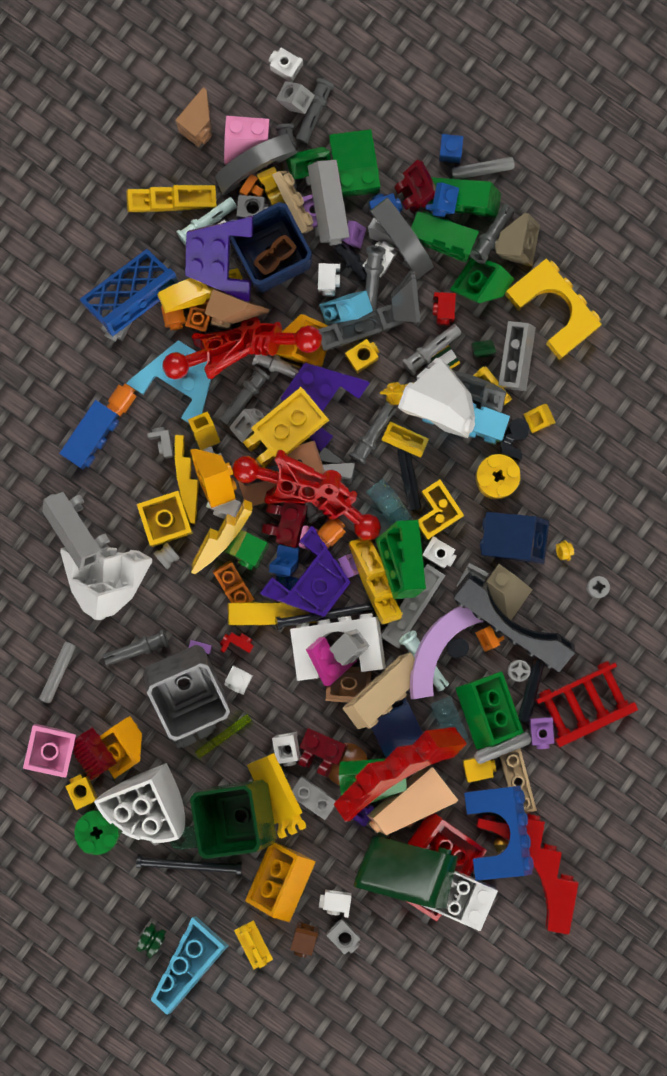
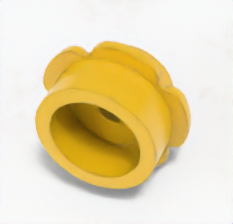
(564, 550)

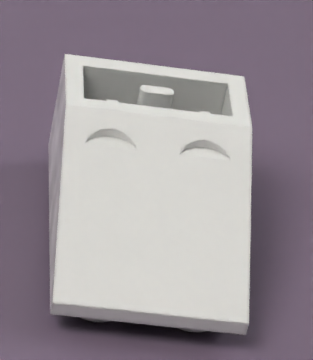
(468, 901)

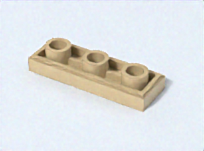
(293, 200)
(514, 768)

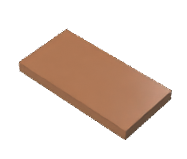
(306, 452)

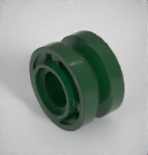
(151, 940)

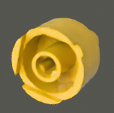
(509, 472)

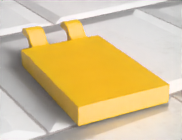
(286, 426)
(283, 802)

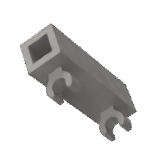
(328, 202)
(72, 531)

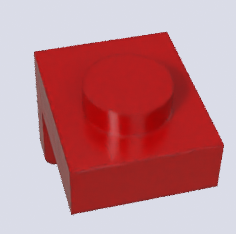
(243, 642)

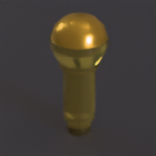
(500, 845)

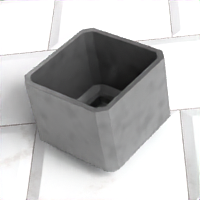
(188, 707)

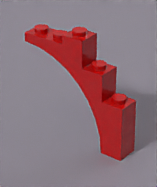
(402, 762)
(559, 891)

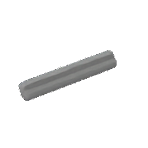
(483, 168)
(57, 672)
(502, 748)

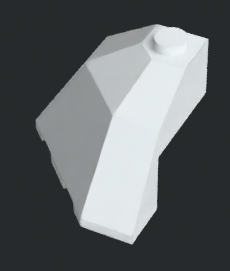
(441, 399)
(107, 584)

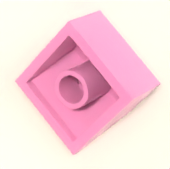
(243, 134)
(49, 750)

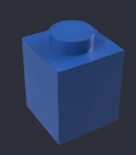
(451, 148)

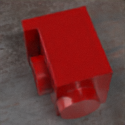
(444, 308)

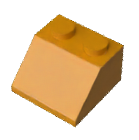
(214, 477)

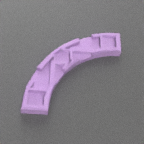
(431, 647)

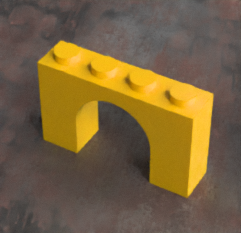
(546, 279)

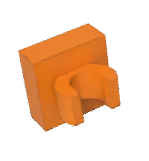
(250, 187)
(488, 638)

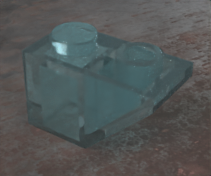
(388, 502)

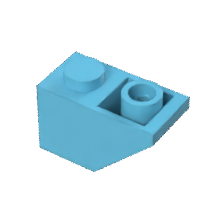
(346, 308)

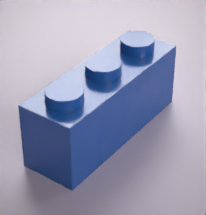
(90, 435)

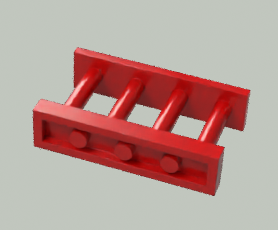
(585, 726)

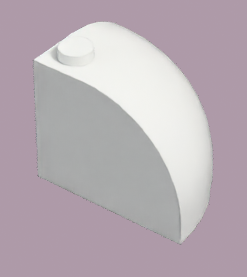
(146, 806)

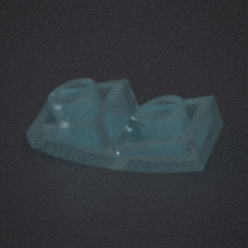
(448, 716)

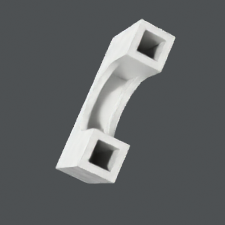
(305, 635)

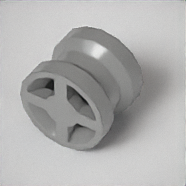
(166, 555)
(593, 587)
(521, 672)

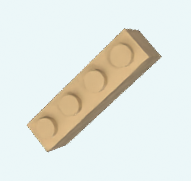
(381, 693)

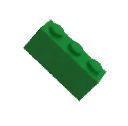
(489, 710)

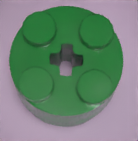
(92, 843)

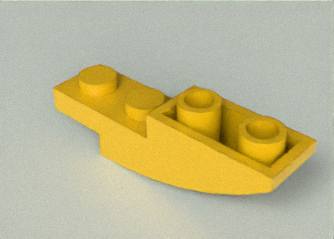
(189, 293)

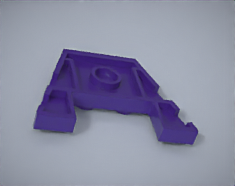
(209, 256)
(321, 386)
(318, 585)

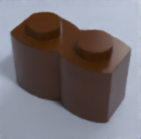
(280, 254)

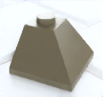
(519, 240)
(507, 590)

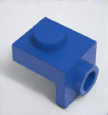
(379, 198)
(444, 200)
(286, 561)

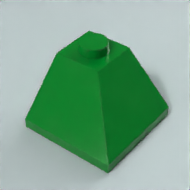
(482, 281)

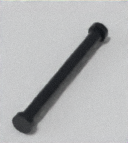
(334, 613)
(189, 865)

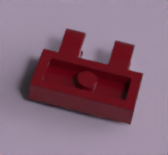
(419, 183)
(290, 525)
(324, 747)

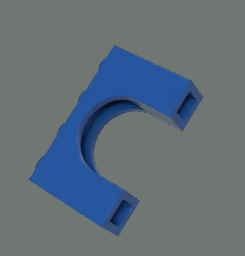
(516, 858)

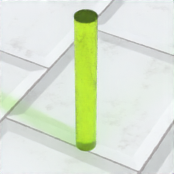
(223, 736)

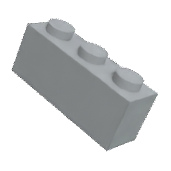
(517, 356)

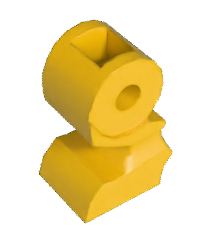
(271, 189)

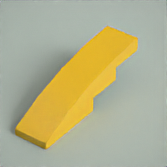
(171, 198)
(188, 487)
(218, 541)
(375, 580)
(260, 612)

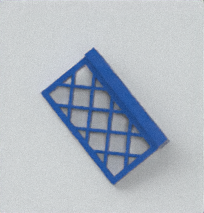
(138, 302)

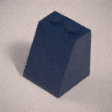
(514, 537)
(397, 728)

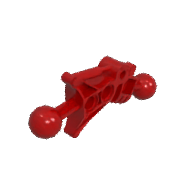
(229, 346)
(302, 484)

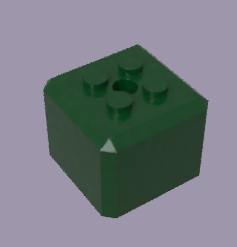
(217, 821)

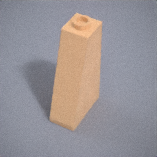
(424, 796)

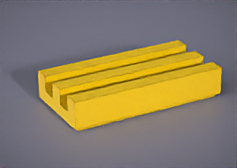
(403, 439)

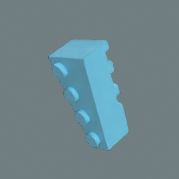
(488, 424)
(192, 959)

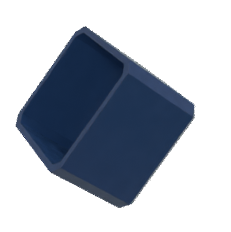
(268, 227)

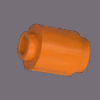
(174, 319)
(121, 399)
(331, 532)

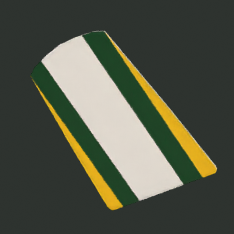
(447, 356)

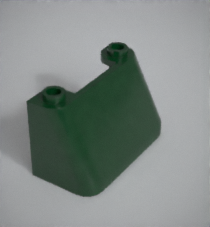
(407, 872)

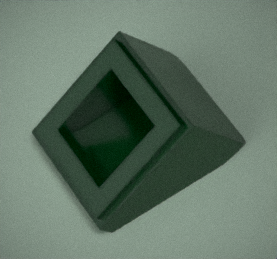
(483, 349)

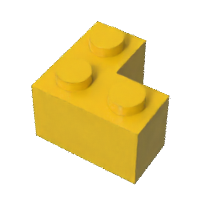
(443, 512)

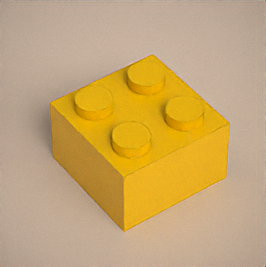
(164, 518)

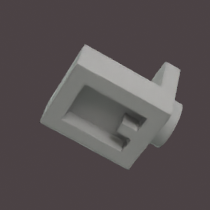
(242, 425)
(165, 445)

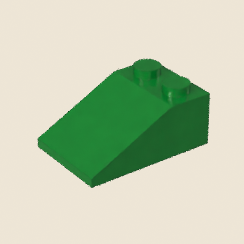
(356, 162)

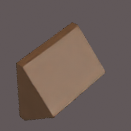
(348, 685)

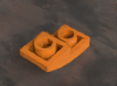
(197, 318)
(232, 583)

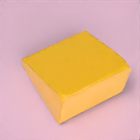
(539, 418)

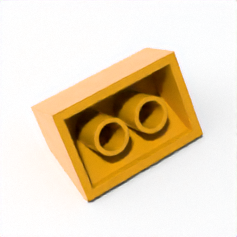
(280, 882)

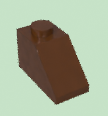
(304, 939)

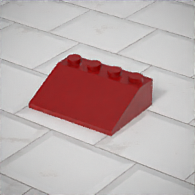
(437, 833)

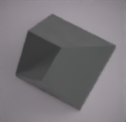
(405, 300)

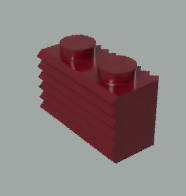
(92, 754)

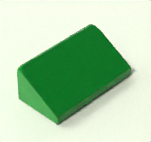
(300, 161)

